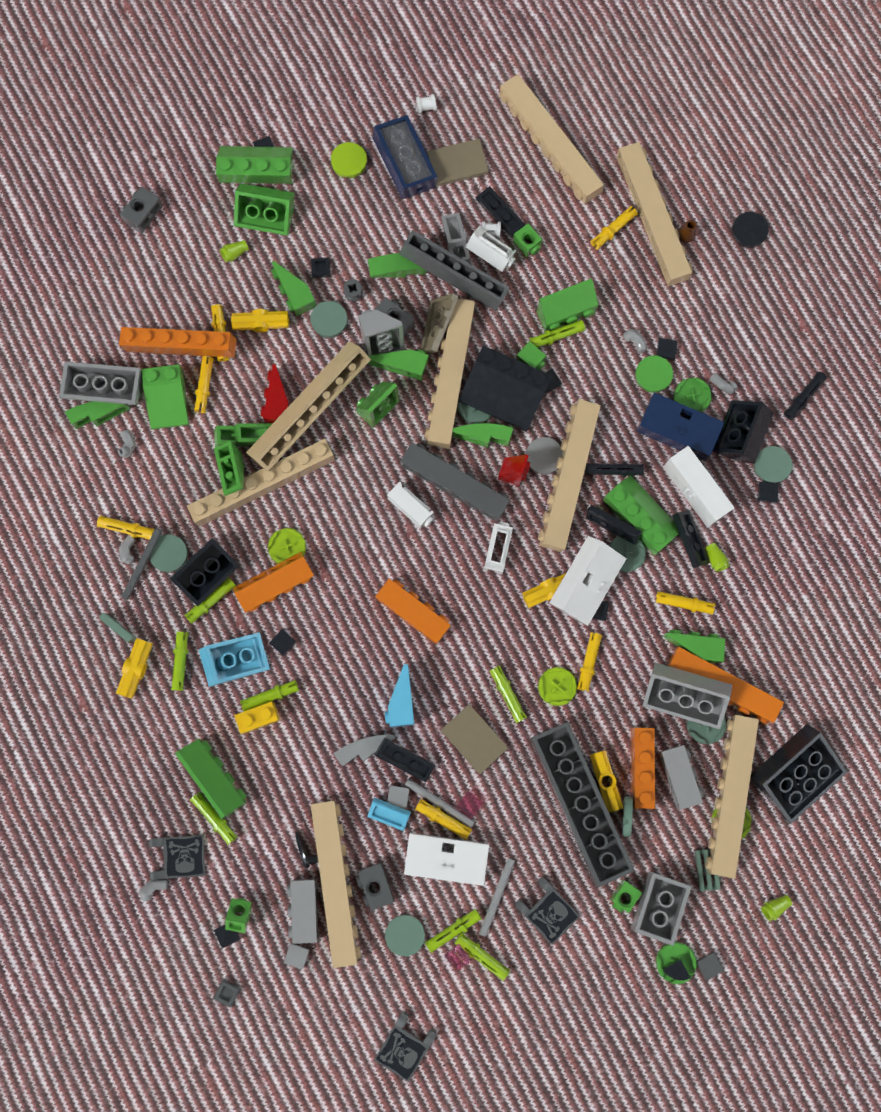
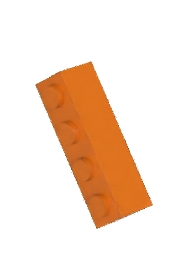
(273, 582)
(413, 611)
(643, 767)

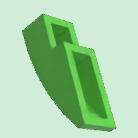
(393, 267)
(94, 411)
(484, 433)
(241, 434)

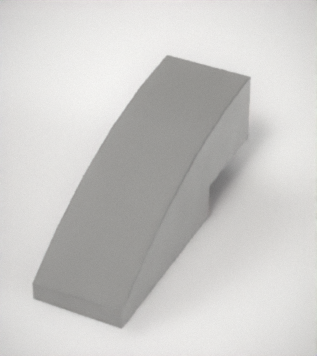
(455, 236)
(364, 748)

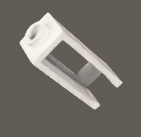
(491, 249)
(410, 506)
(492, 565)

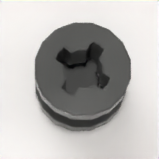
(353, 294)

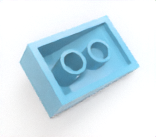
(233, 659)
(400, 706)

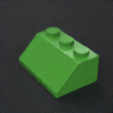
(263, 209)
(567, 305)

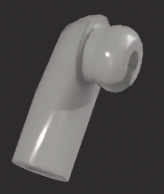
(729, 387)

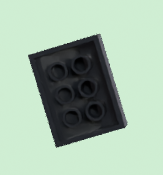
(504, 388)
(799, 773)

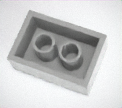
(661, 908)

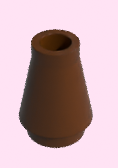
(687, 231)

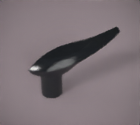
(306, 859)

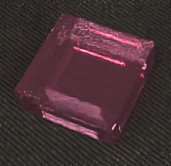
(469, 804)
(457, 957)

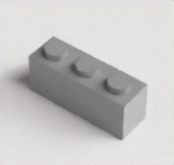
(681, 777)
(303, 910)

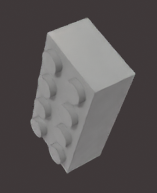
(687, 695)

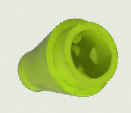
(233, 251)
(717, 558)
(775, 908)

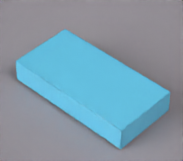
(389, 814)

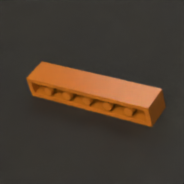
(177, 342)
(743, 695)

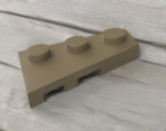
(437, 321)

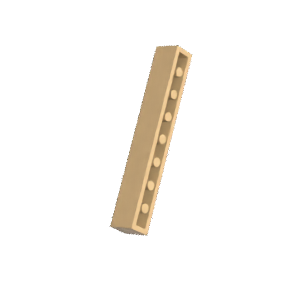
(550, 139)
(653, 213)
(450, 376)
(308, 406)
(569, 475)
(262, 483)
(732, 796)
(334, 884)

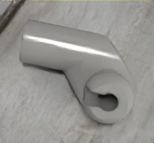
(633, 335)
(129, 444)
(124, 550)
(152, 885)

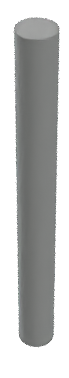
(440, 803)
(496, 897)

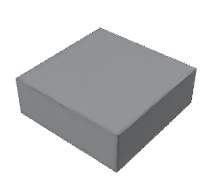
(398, 796)
(296, 956)

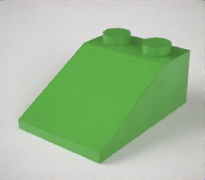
(165, 396)
(378, 403)

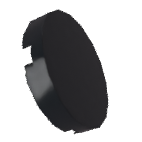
(750, 229)

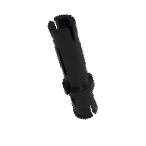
(801, 400)
(593, 469)

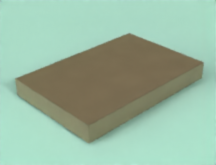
(458, 162)
(474, 739)

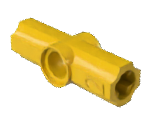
(260, 320)
(543, 592)
(134, 668)
(610, 793)

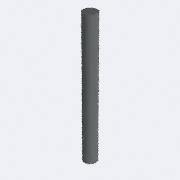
(141, 564)

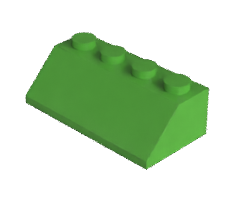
(254, 164)
(642, 512)
(211, 777)

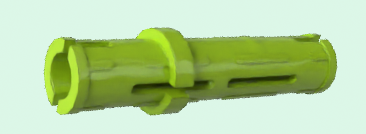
(557, 334)
(196, 612)
(179, 661)
(505, 689)
(277, 692)
(218, 824)
(473, 917)
(488, 961)

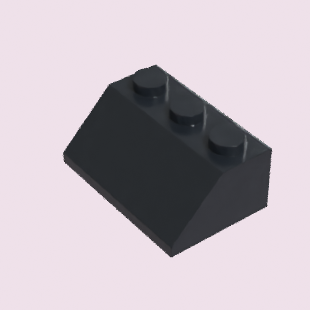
(743, 431)
(204, 571)

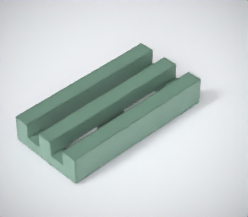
(118, 628)
(709, 887)

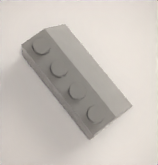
(380, 332)
(101, 383)

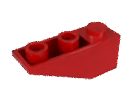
(275, 397)
(514, 469)

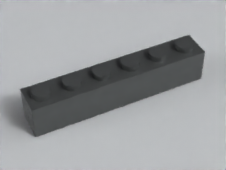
(454, 270)
(455, 482)

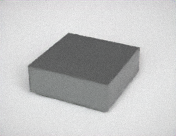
(709, 966)
(226, 993)

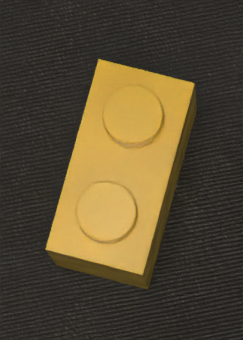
(257, 718)

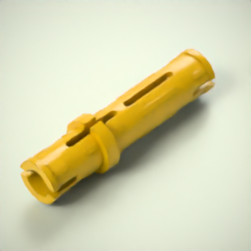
(608, 232)
(218, 324)
(202, 392)
(134, 530)
(685, 602)
(587, 669)
(443, 819)

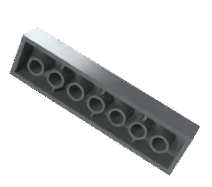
(582, 804)

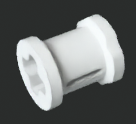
(426, 103)
(493, 229)

